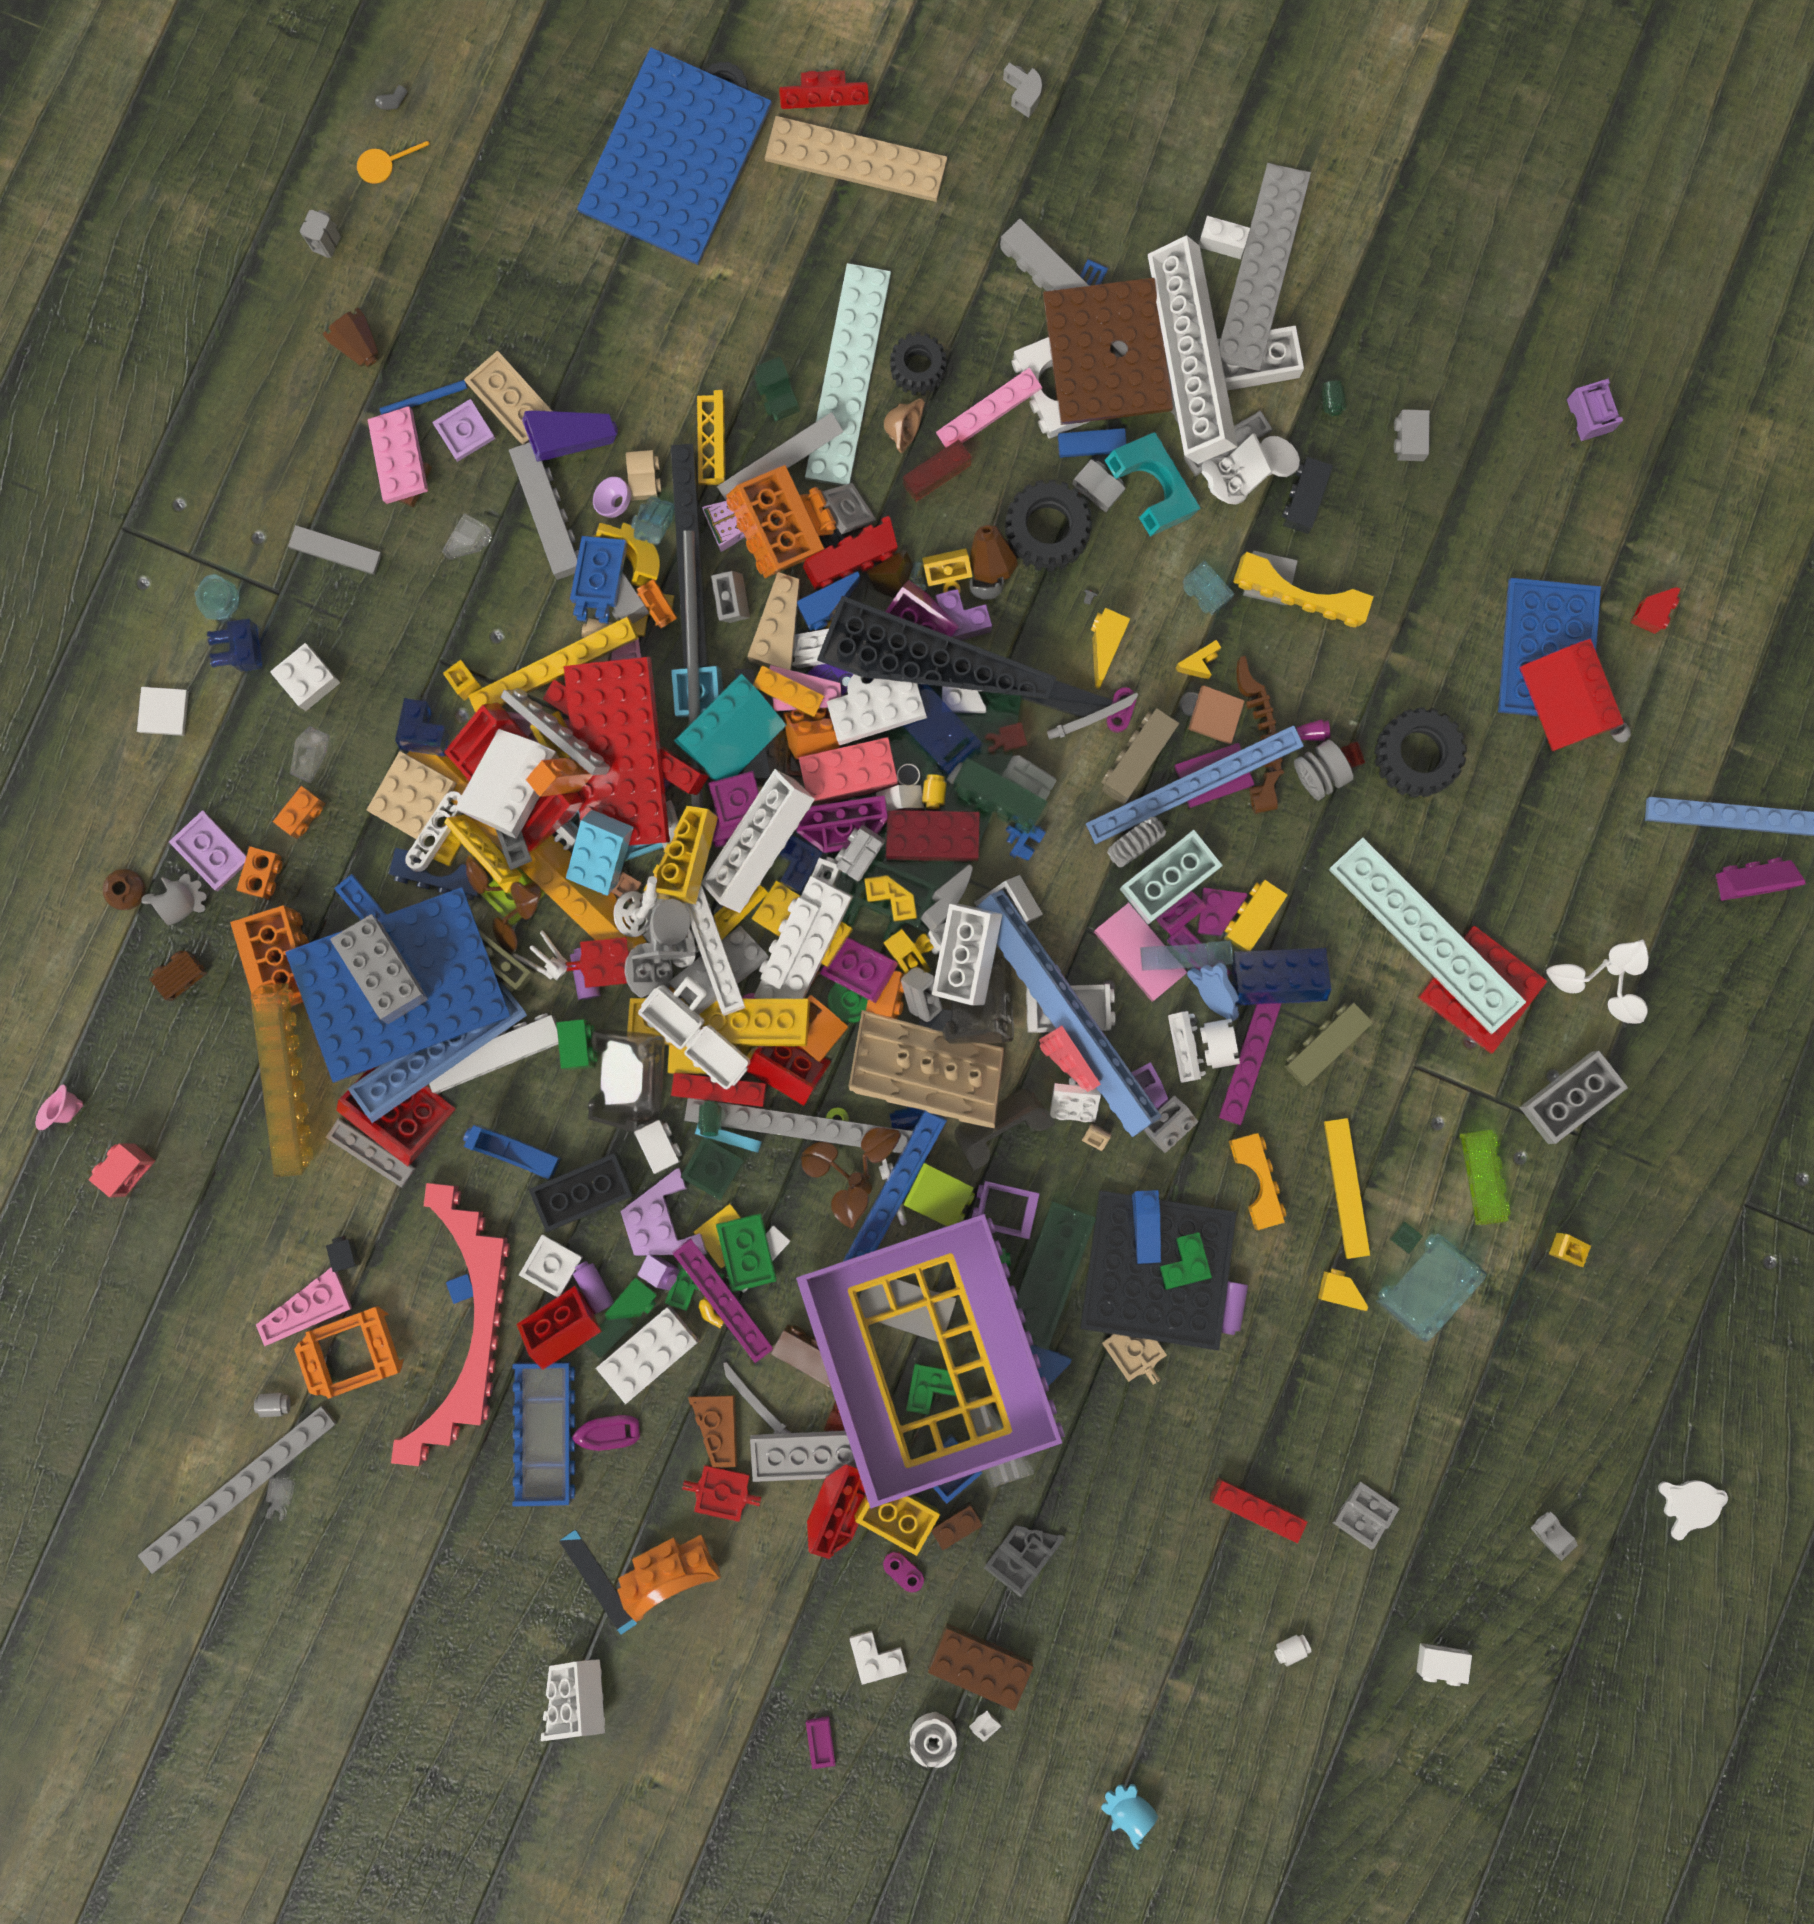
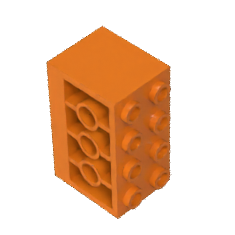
(774, 521)
(262, 950)

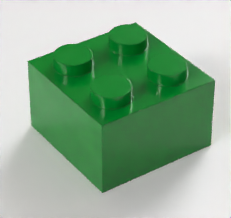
(575, 1044)

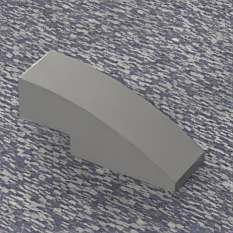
(948, 894)

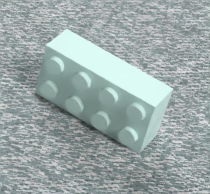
(1170, 877)

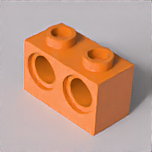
(252, 872)

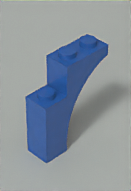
(511, 1150)

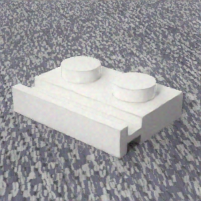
(807, 648)

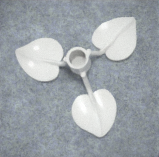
(1622, 957)

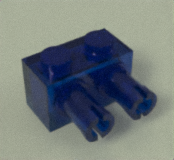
(243, 642)

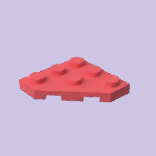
(1067, 1056)

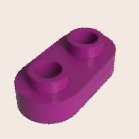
(1124, 715)
(903, 1572)

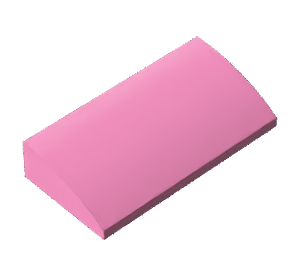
(1124, 937)

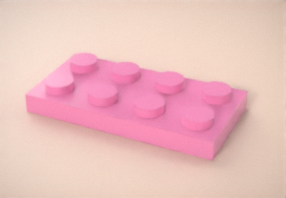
(397, 455)

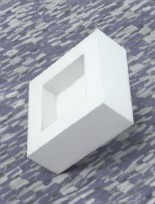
(985, 1726)

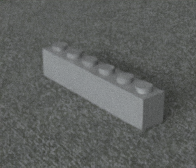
(545, 511)

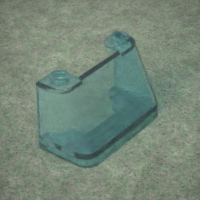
(1432, 1288)

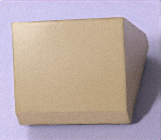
(1096, 1136)

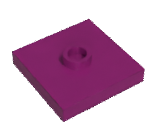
(733, 797)

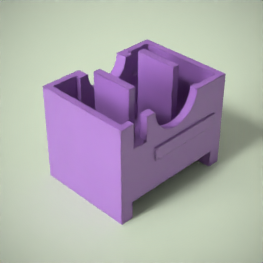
(1592, 407)

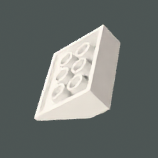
(498, 787)

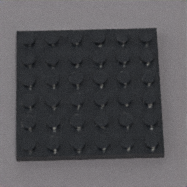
(1132, 1296)

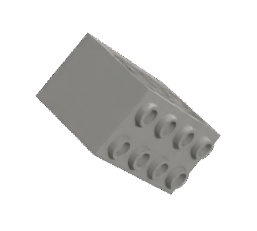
(379, 969)

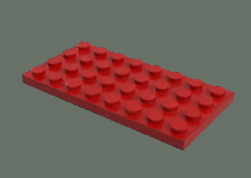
(617, 718)

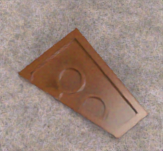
(718, 1426)

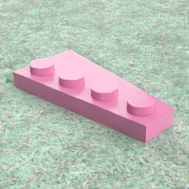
(312, 1305)

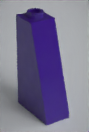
(567, 432)

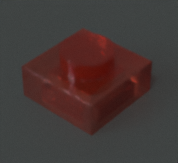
(1353, 754)

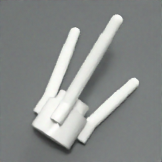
(554, 966)

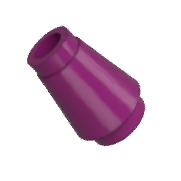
(1314, 731)

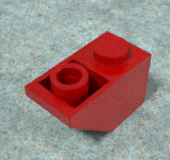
(1654, 610)

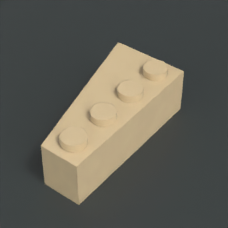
(777, 627)

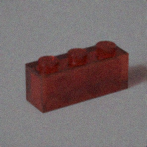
(937, 470)

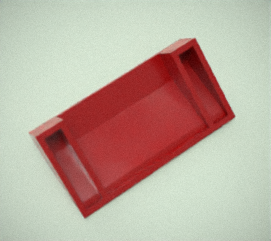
(471, 745)

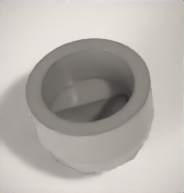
(1621, 733)

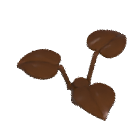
(524, 896)
(851, 1204)

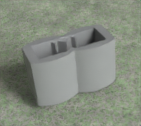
(1099, 485)

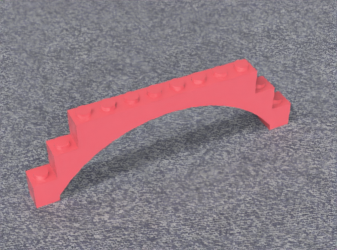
(486, 1267)

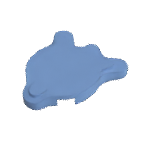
(1216, 989)

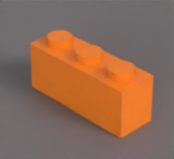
(558, 777)

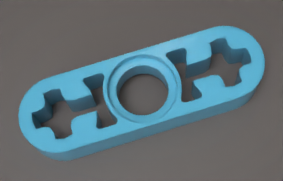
(735, 1139)

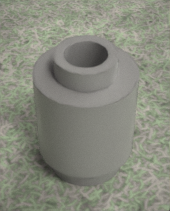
(272, 1405)

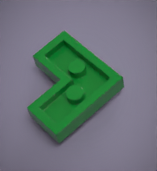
(1193, 1264)
(683, 1289)
(924, 1383)

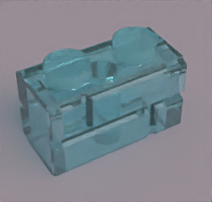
(653, 520)
(1207, 588)

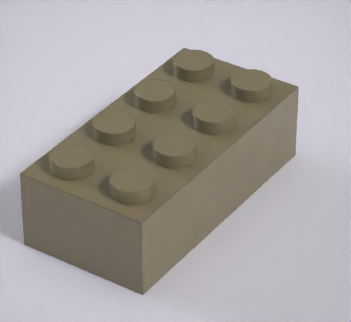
(1142, 752)

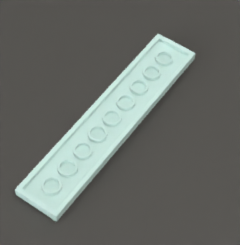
(849, 371)
(1427, 935)

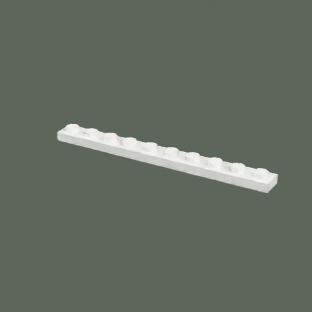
(710, 941)

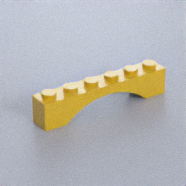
(1258, 574)

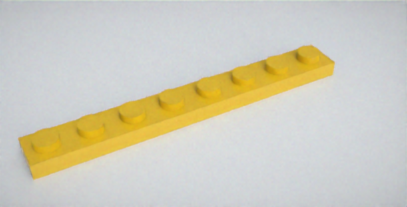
(552, 666)

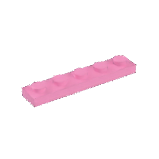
(990, 408)

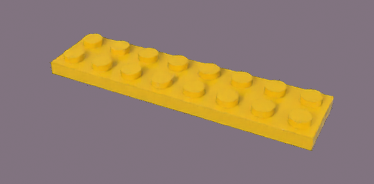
(759, 1024)

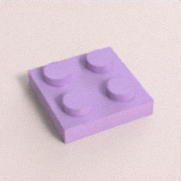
(463, 430)

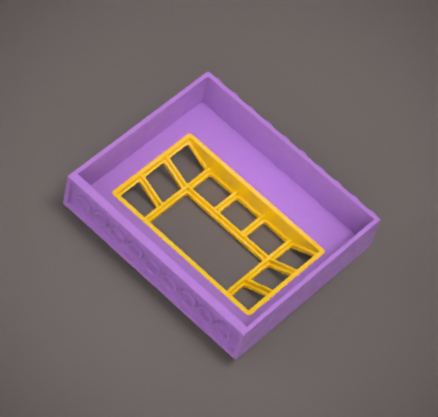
(999, 1336)

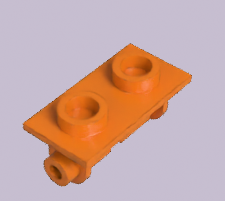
(821, 519)
(656, 603)

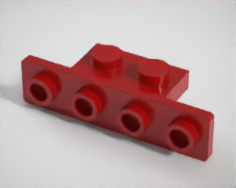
(823, 90)

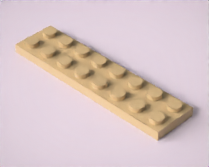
(856, 158)

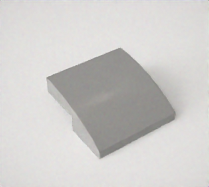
(1365, 1515)

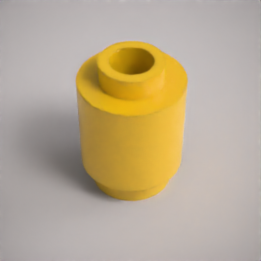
(934, 791)

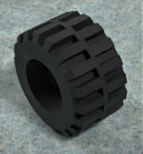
(918, 346)

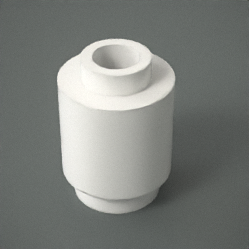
(1292, 1650)

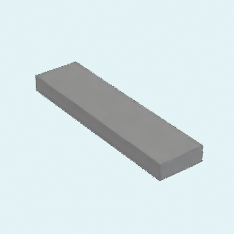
(1254, 424)
(335, 550)
(369, 1152)

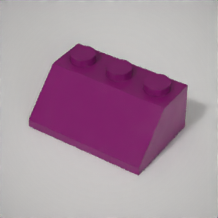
(1758, 879)

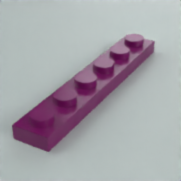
(1250, 1060)
(722, 1300)

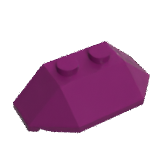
(832, 824)

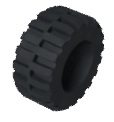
(1054, 497)
(1443, 734)

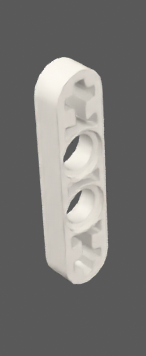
(431, 829)

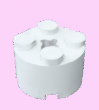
(1220, 1043)
(938, 1727)

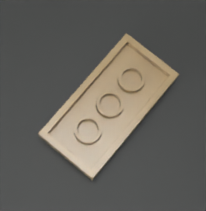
(505, 394)

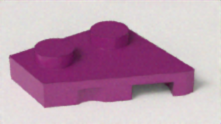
(1220, 910)

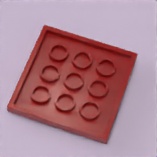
(1511, 969)

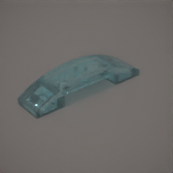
(1186, 956)

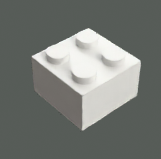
(305, 677)

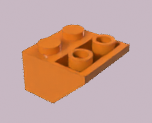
(810, 734)
(823, 1030)

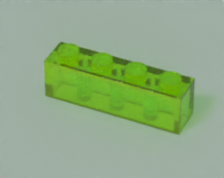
(1484, 1177)

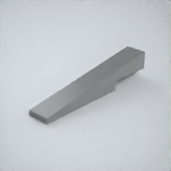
(788, 452)

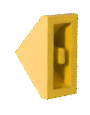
(462, 680)
(1570, 1249)

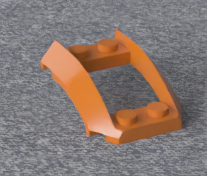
(378, 1342)

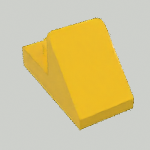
(1194, 664)

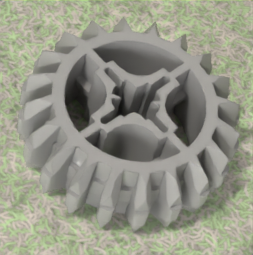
(1136, 841)

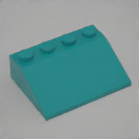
(731, 730)

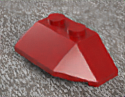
(832, 1516)

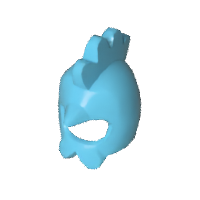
(1130, 1813)

